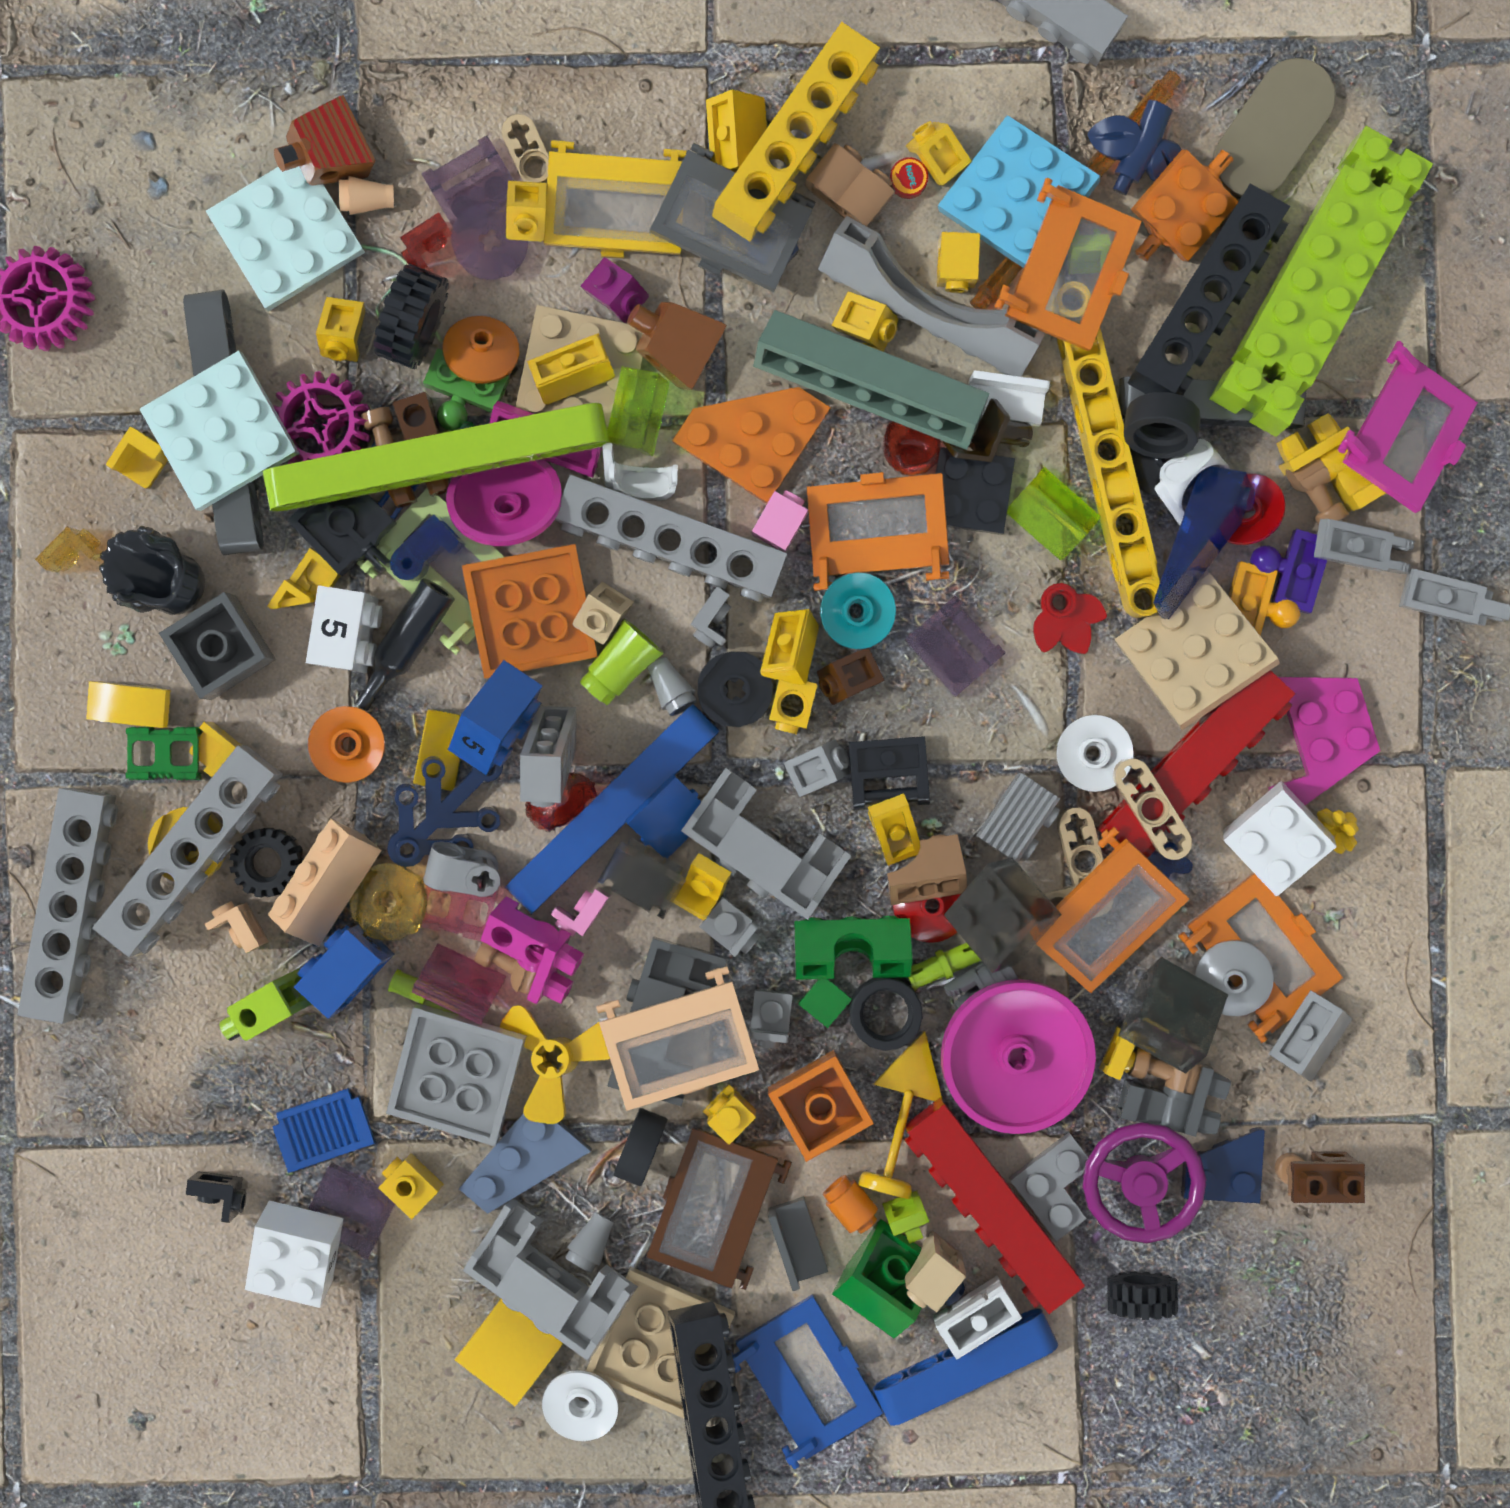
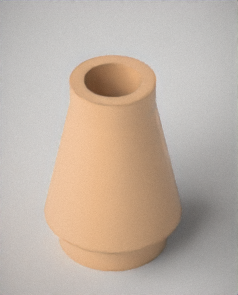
(364, 195)

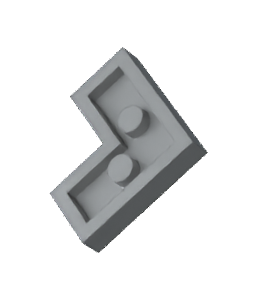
(1043, 1185)

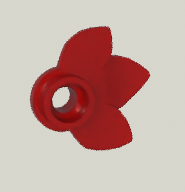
(1070, 624)

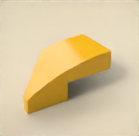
(304, 582)

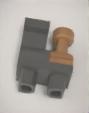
(1179, 1103)

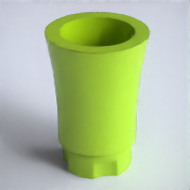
(620, 662)

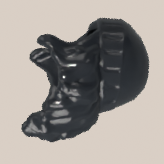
(150, 573)

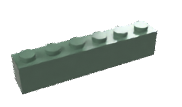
(870, 379)

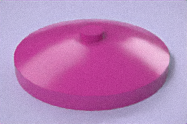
(1018, 1056)

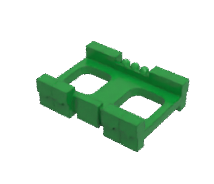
(163, 765)

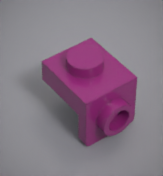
(614, 289)

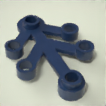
(438, 813)

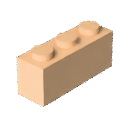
(324, 882)

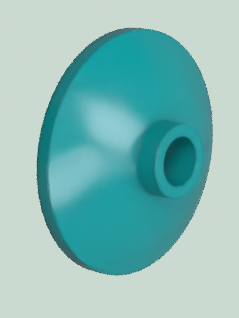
(876, 606)

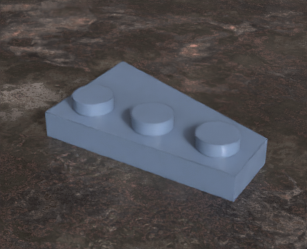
(521, 1160)

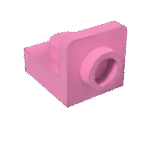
(588, 908)

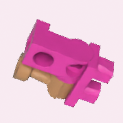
(529, 952)

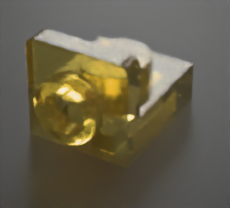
(63, 550)

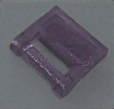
(486, 184)
(945, 654)
(355, 1199)

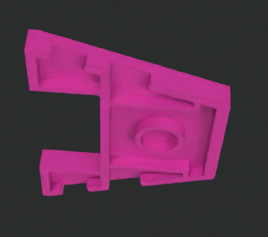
(1329, 731)

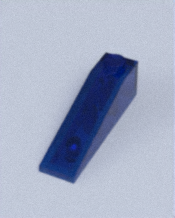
(1207, 525)

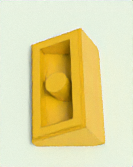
(571, 369)
(790, 646)
(435, 742)

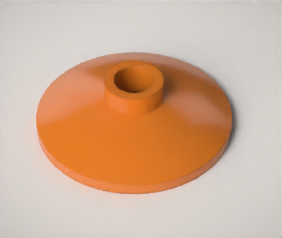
(480, 362)
(327, 740)

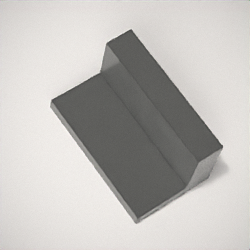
(797, 1241)

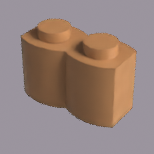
(850, 186)

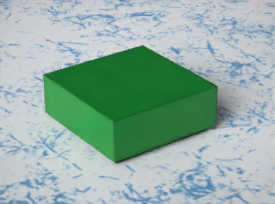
(824, 1001)

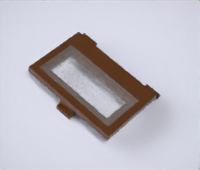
(714, 1208)

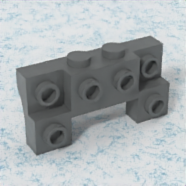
(665, 977)

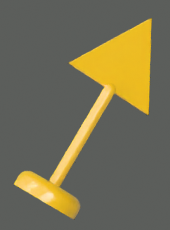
(914, 1076)

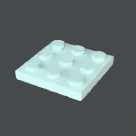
(284, 234)
(219, 430)

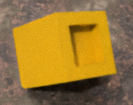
(138, 458)
(214, 747)

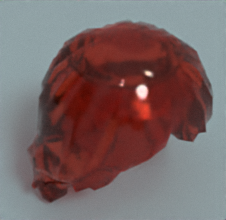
(576, 794)

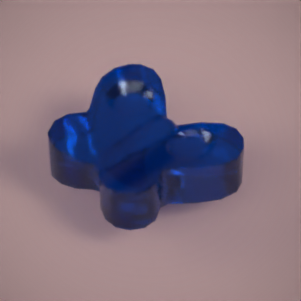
(1169, 866)

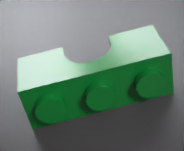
(881, 940)

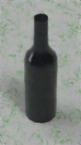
(406, 637)

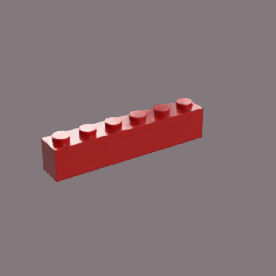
(1203, 755)
(993, 1205)

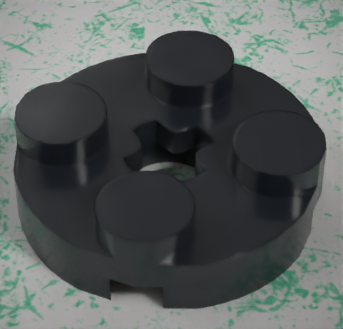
(713, 691)

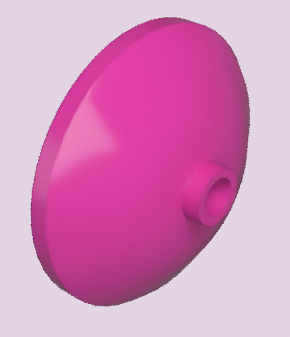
(525, 490)

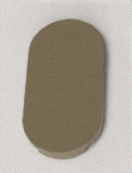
(1276, 125)

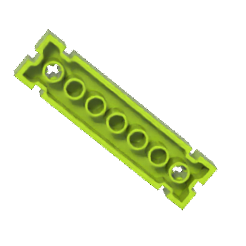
(1321, 281)

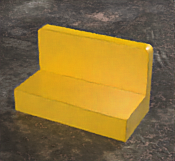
(734, 126)

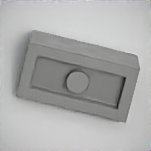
(1311, 1035)

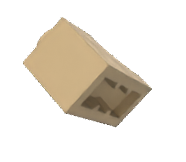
(935, 1273)

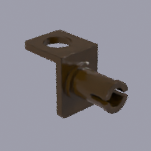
(992, 431)

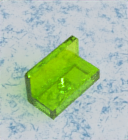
(637, 410)
(1053, 514)

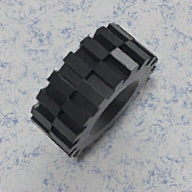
(411, 316)

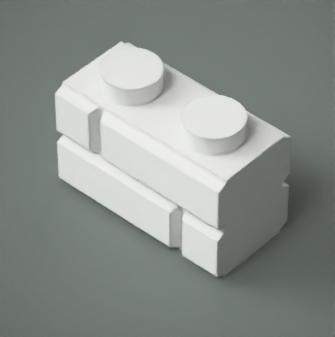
(977, 1317)

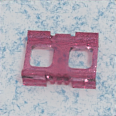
(454, 920)

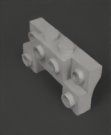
(757, 855)
(542, 1288)

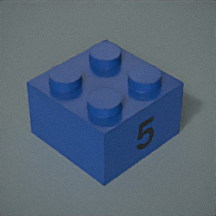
(496, 718)
(343, 970)

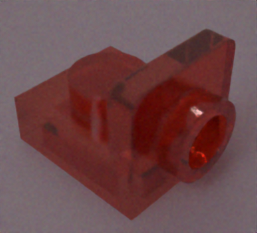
(426, 237)

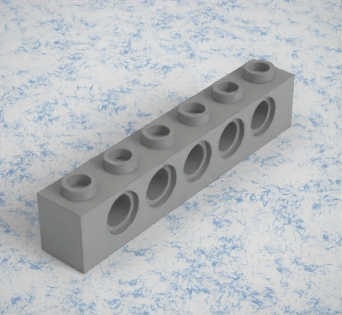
(583, 495)
(120, 921)
(38, 995)

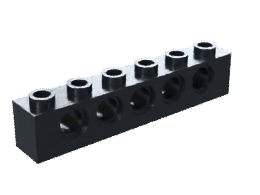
(1254, 213)
(689, 1330)

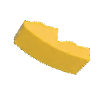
(128, 704)

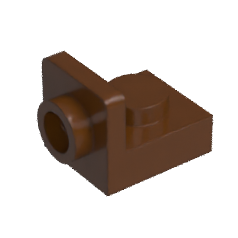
(849, 676)

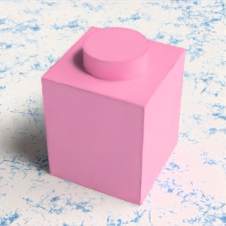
(780, 520)

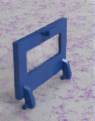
(808, 1378)

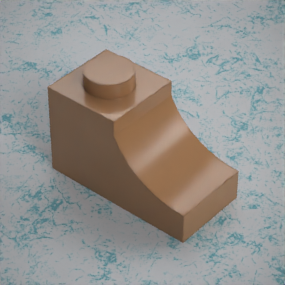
(932, 874)

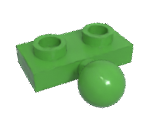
(452, 412)

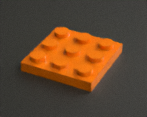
(527, 609)

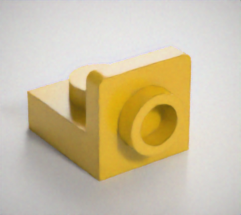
(939, 151)
(526, 211)
(866, 320)
(340, 329)
(703, 887)
(1118, 1056)

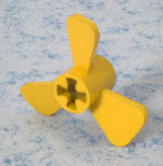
(547, 1099)

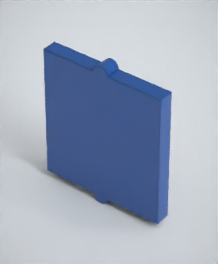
(664, 816)

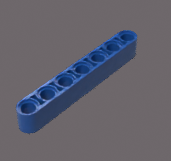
(611, 809)

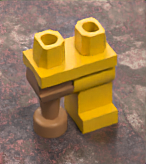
(1322, 463)

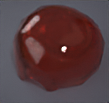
(909, 449)

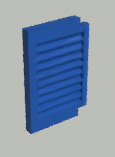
(322, 1130)

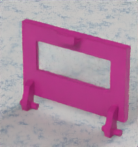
(1409, 431)

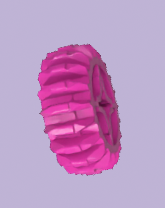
(36, 269)
(336, 419)

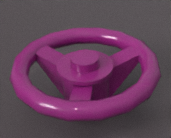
(1144, 1182)

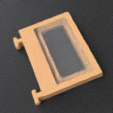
(678, 1044)

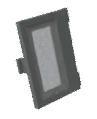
(688, 223)

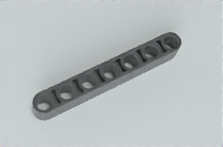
(211, 341)

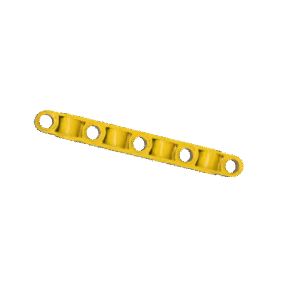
(1115, 480)

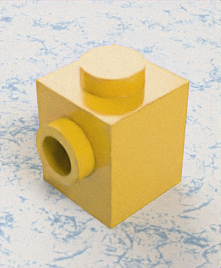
(409, 1184)

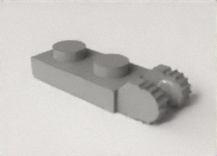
(1360, 546)

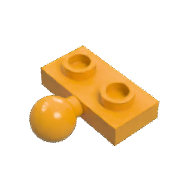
(1252, 595)

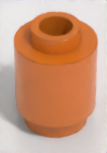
(850, 1205)

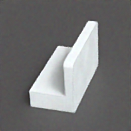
(1019, 396)

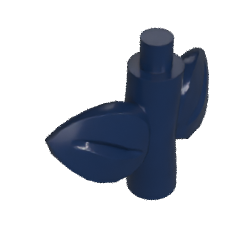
(1135, 145)

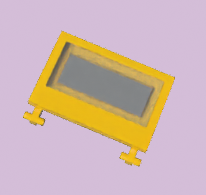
(607, 201)

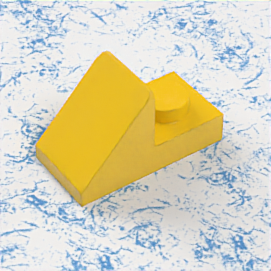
(895, 829)

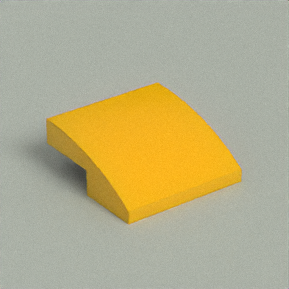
(508, 1352)

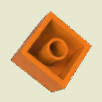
(820, 1105)

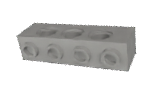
(548, 756)

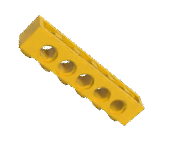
(843, 52)

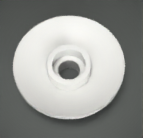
(1110, 740)
(577, 1418)

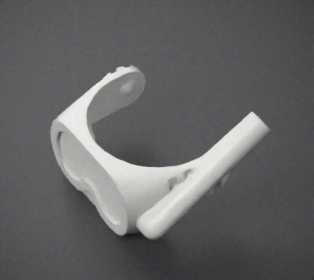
(1181, 470)
(639, 482)

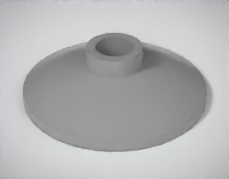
(1239, 959)

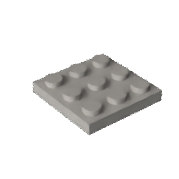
(456, 1074)

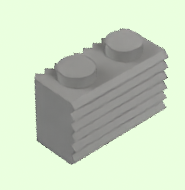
(1019, 818)

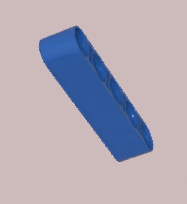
(947, 1378)

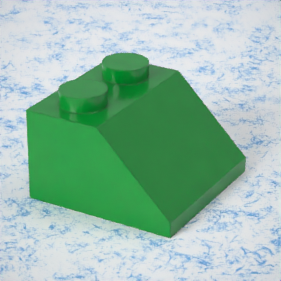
(876, 1280)

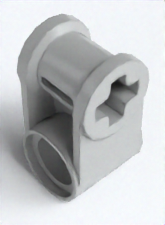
(460, 870)

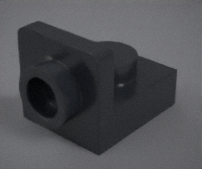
(214, 1187)

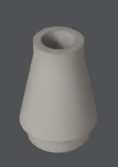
(672, 689)
(590, 1243)

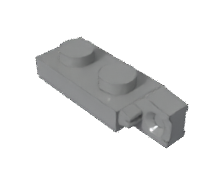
(1451, 599)

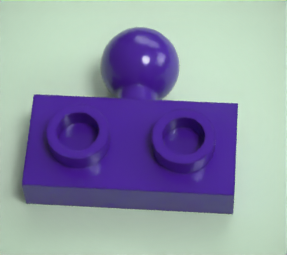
(1298, 571)

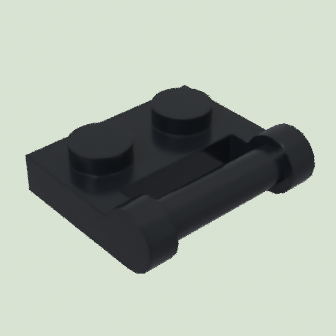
(888, 759)

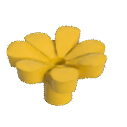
(1341, 826)

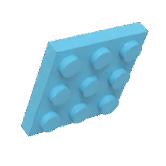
(1003, 184)

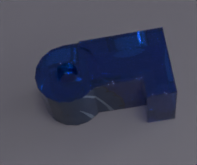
(413, 557)

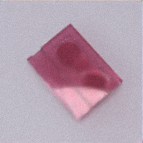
(459, 984)

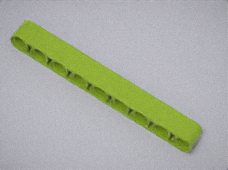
(435, 457)

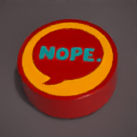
(909, 178)

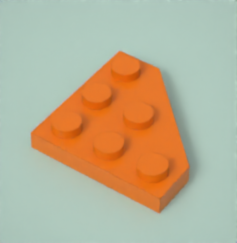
(753, 437)

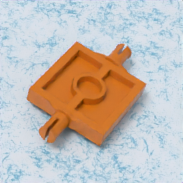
(1184, 205)

